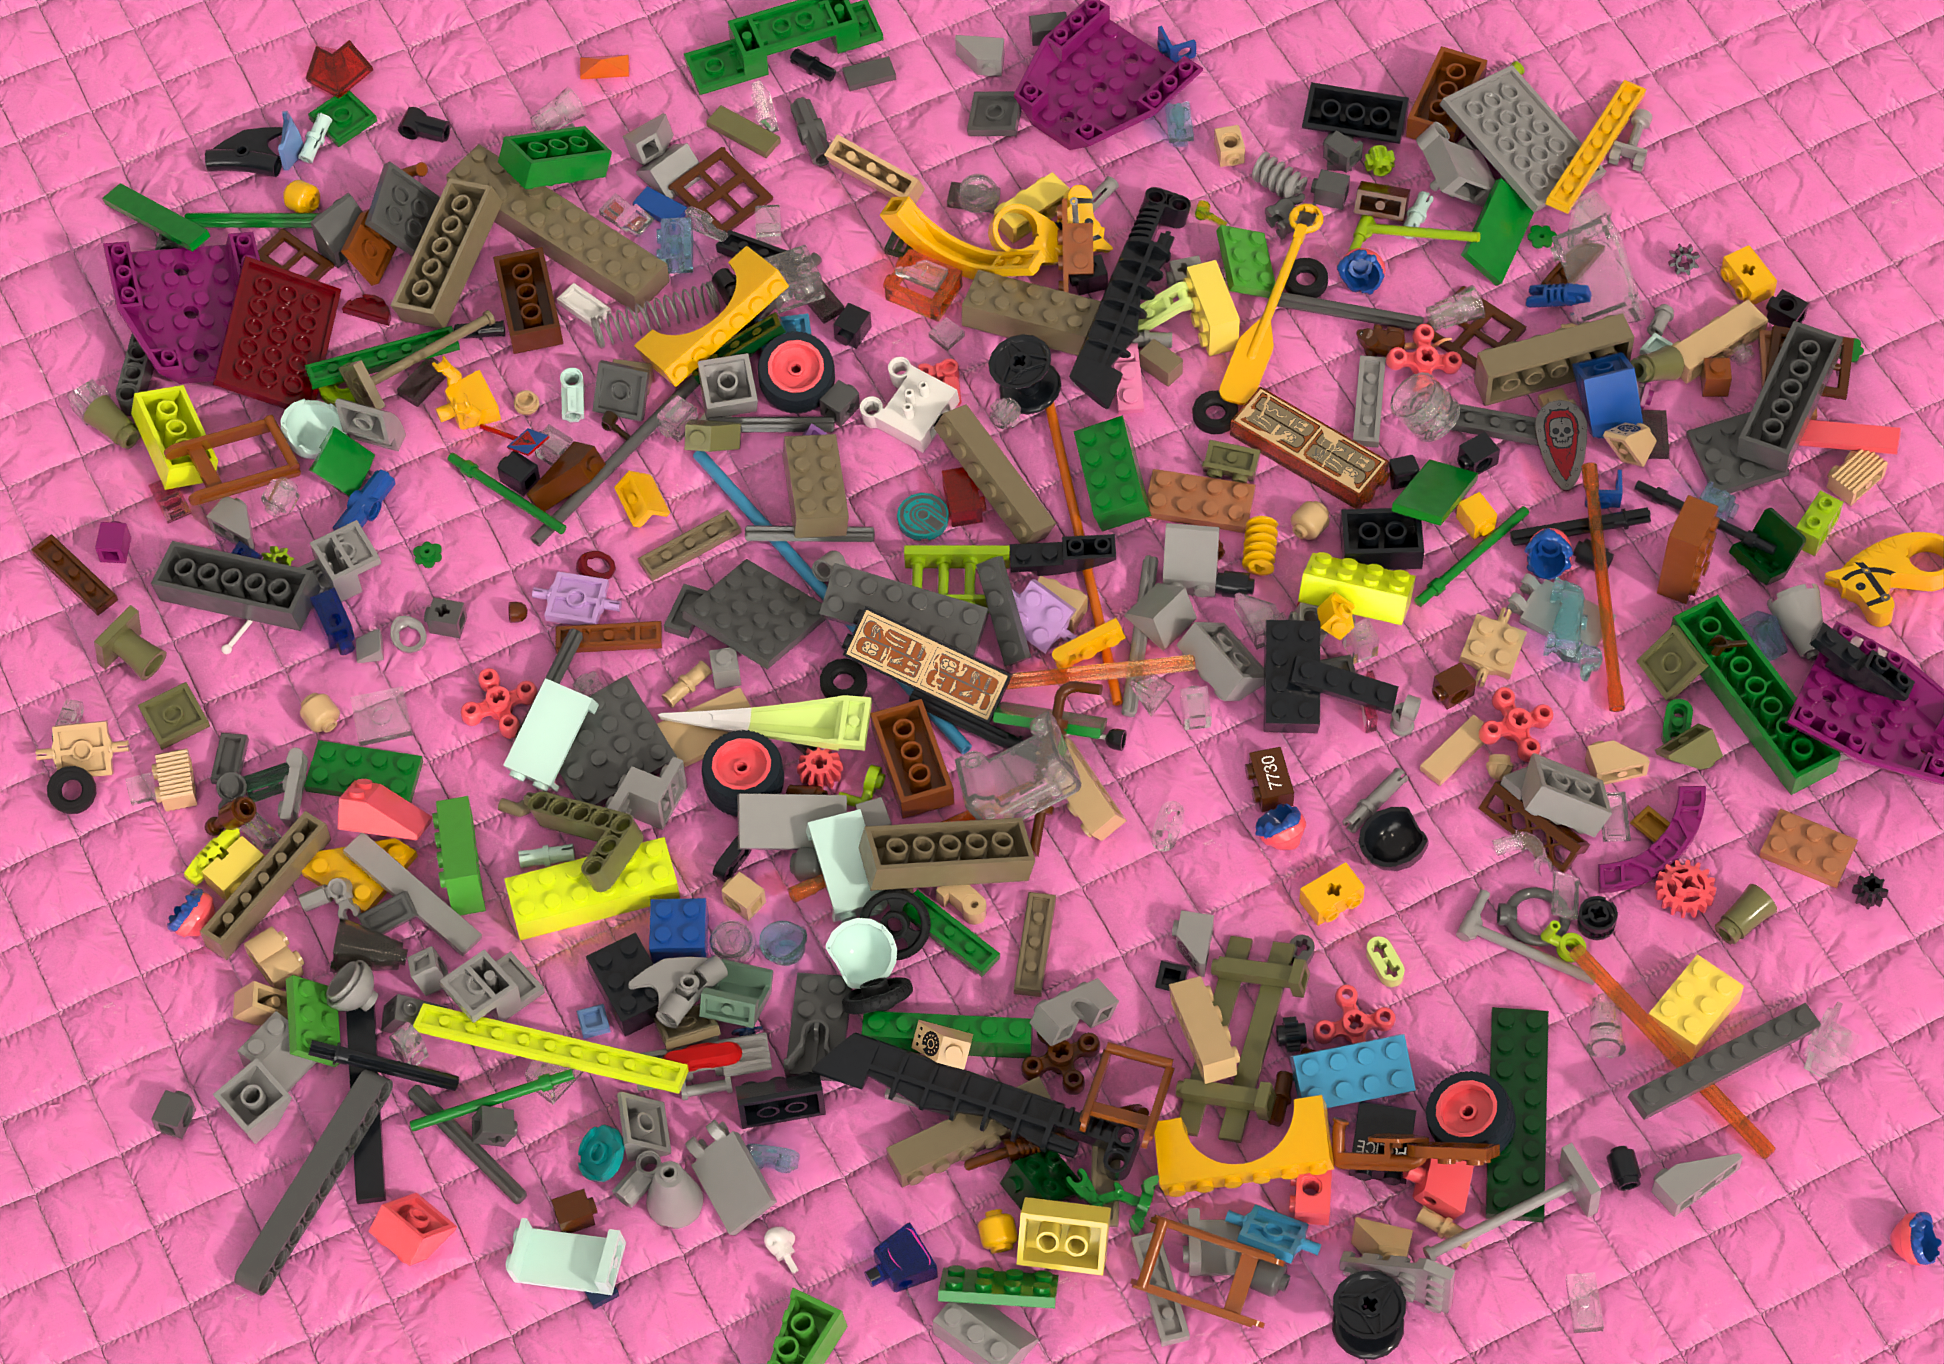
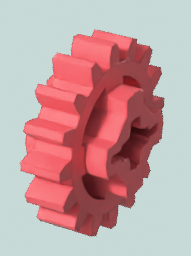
(1687, 900)

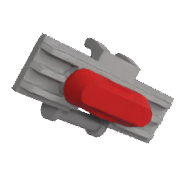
(725, 1056)

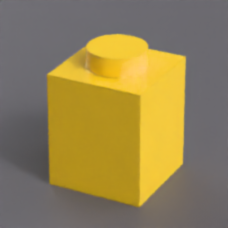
(1476, 516)

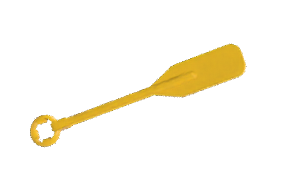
(1257, 344)

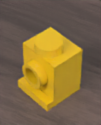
(1336, 615)

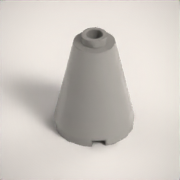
(1799, 616)
(674, 1196)

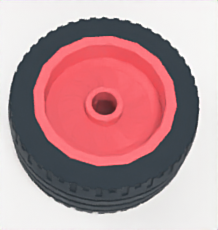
(796, 372)
(741, 765)
(1471, 1110)

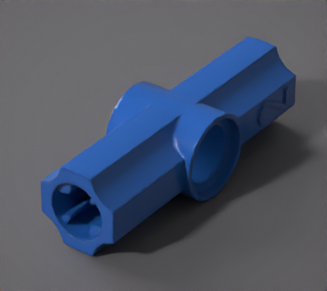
(367, 503)

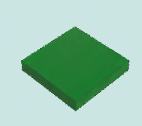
(347, 115)

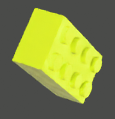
(165, 419)
(1371, 588)

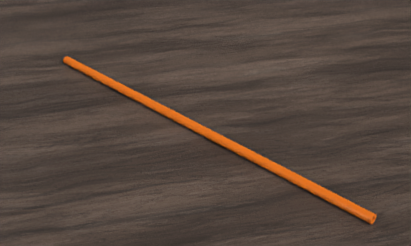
(1077, 526)

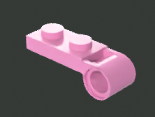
(1130, 387)

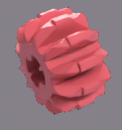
(829, 766)

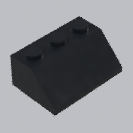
(780, 1100)

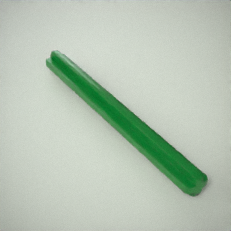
(252, 220)

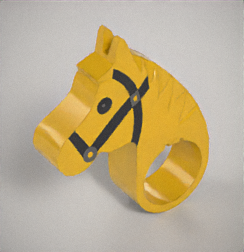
(1046, 231)
(1883, 566)

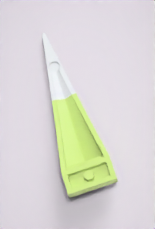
(821, 723)

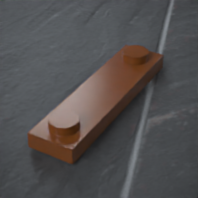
(614, 636)

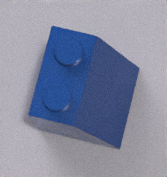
(1608, 392)

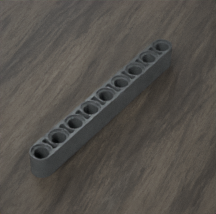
(137, 367)
(313, 1182)

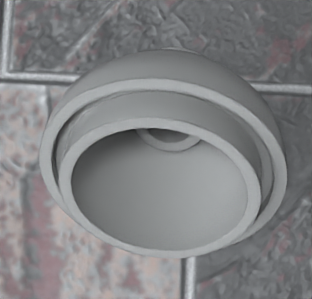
(352, 988)

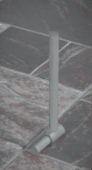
(1472, 927)

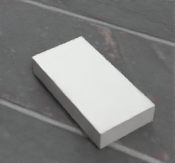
(582, 304)

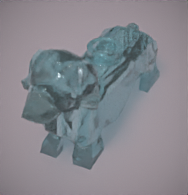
(1566, 631)

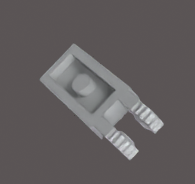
(293, 786)

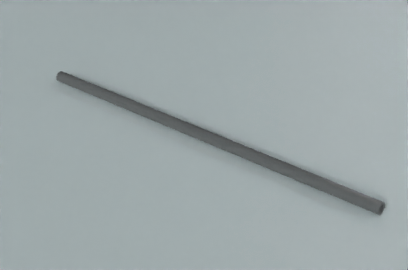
(626, 449)

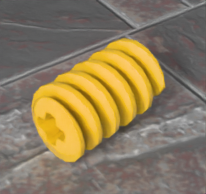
(1260, 545)

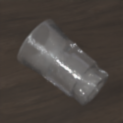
(558, 112)
(1456, 309)
(1605, 1029)

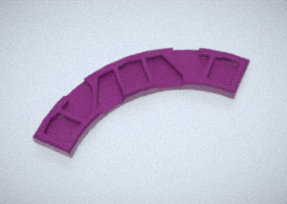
(1667, 849)

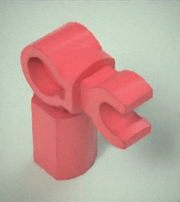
(946, 371)

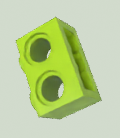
(1819, 521)

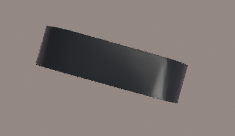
(730, 861)

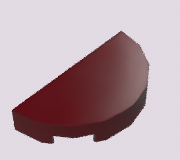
(369, 308)

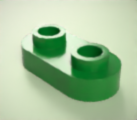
(1675, 725)

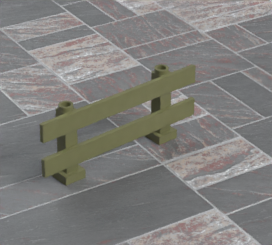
(1243, 1094)

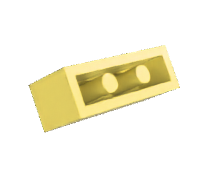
(1041, 197)

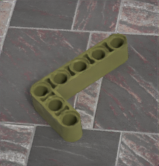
(613, 831)

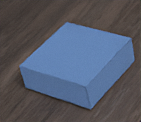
(593, 1021)

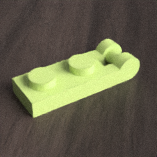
(1163, 306)

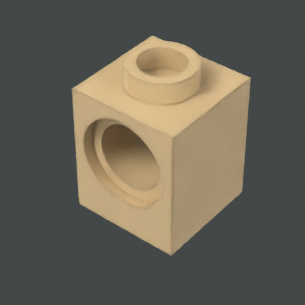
(1229, 145)
(743, 896)

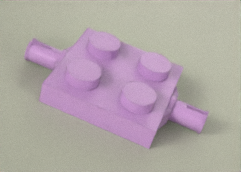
(576, 599)
(1043, 616)

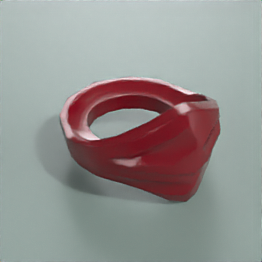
(583, 569)

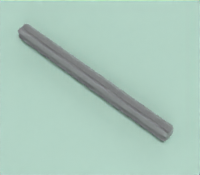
(1139, 639)

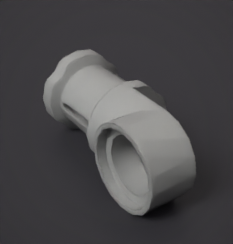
(1404, 715)

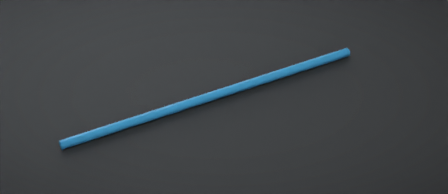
(806, 573)

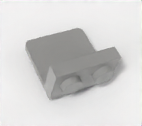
(1206, 1257)

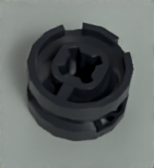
(1597, 917)

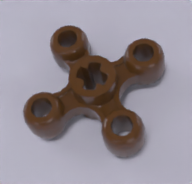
(1065, 1065)

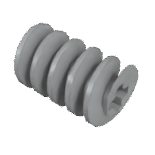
(1277, 177)

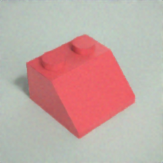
(411, 1228)

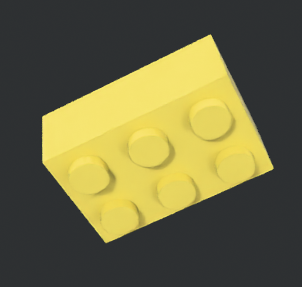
(1212, 308)
(1696, 1005)
(1063, 1236)

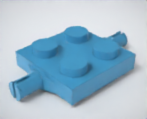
(1273, 1233)

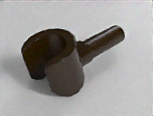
(609, 423)
(1721, 643)

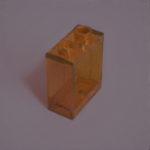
(916, 302)

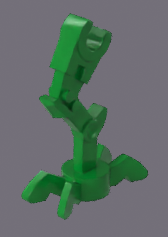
(1086, 1191)

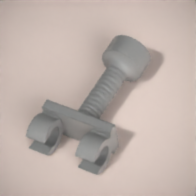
(1640, 120)

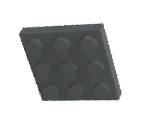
(401, 208)
(1716, 452)

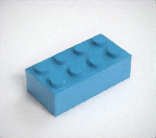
(1354, 1071)

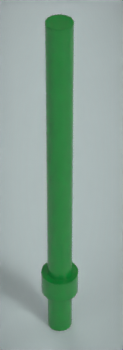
(472, 470)
(1439, 584)
(544, 1082)

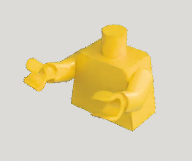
(467, 398)

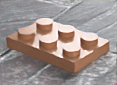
(1808, 848)

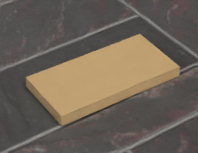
(692, 741)

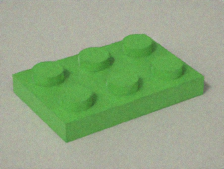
(1246, 261)
(310, 1017)

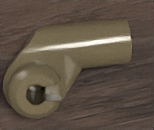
(516, 809)

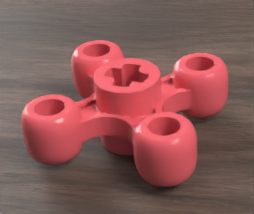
(1422, 337)
(498, 703)
(1515, 723)
(1352, 1014)

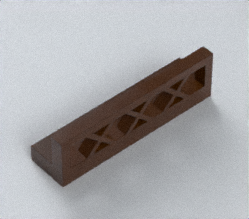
(1560, 833)

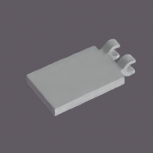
(1541, 614)
(730, 1177)

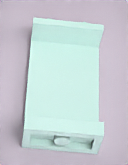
(548, 734)
(837, 850)
(565, 1259)

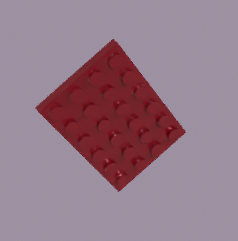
(273, 332)

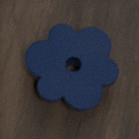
(747, 1031)

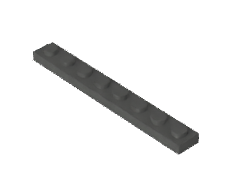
(1724, 1061)

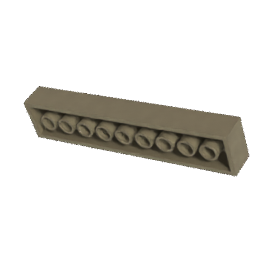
(568, 233)

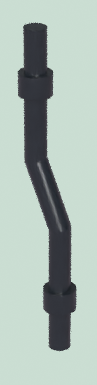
(1749, 538)

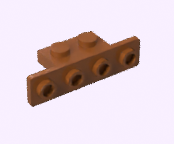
(1077, 247)

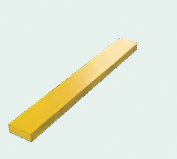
(1595, 147)

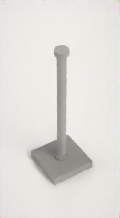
(1576, 1179)

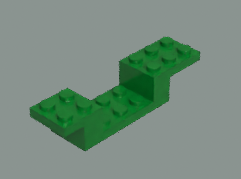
(778, 30)

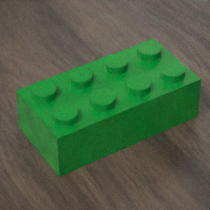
(554, 157)
(1112, 473)

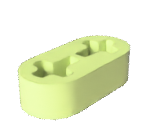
(1380, 964)

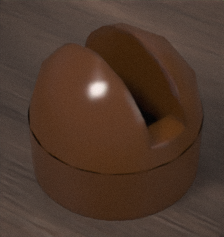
(517, 612)

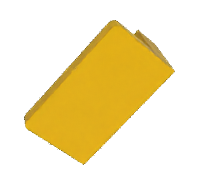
(640, 497)

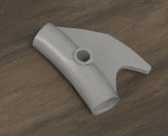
(679, 984)

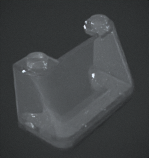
(1598, 258)
(1020, 778)

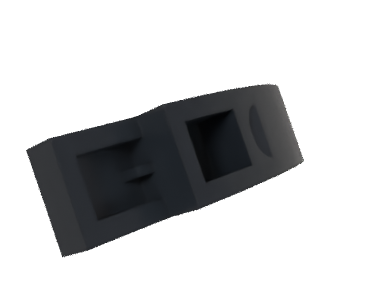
(1063, 557)
(1864, 670)

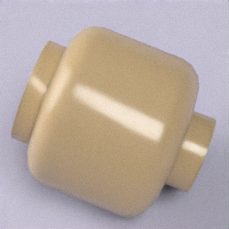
(1310, 520)
(319, 712)

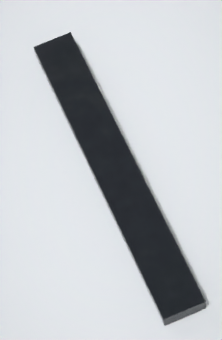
(369, 1153)

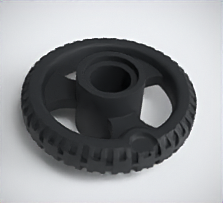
(897, 899)
(877, 995)

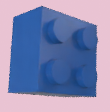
(678, 928)

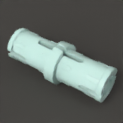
(315, 138)
(1417, 212)
(546, 855)

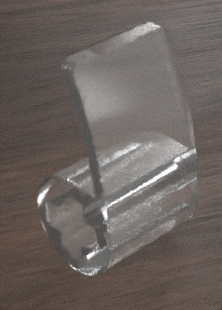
(768, 224)

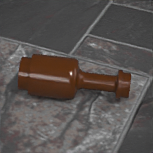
(232, 816)

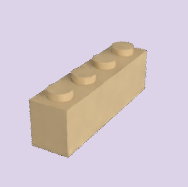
(872, 170)
(1720, 337)
(1092, 801)
(1203, 1029)

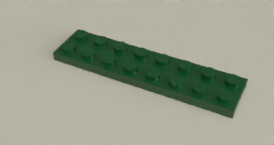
(1520, 1067)

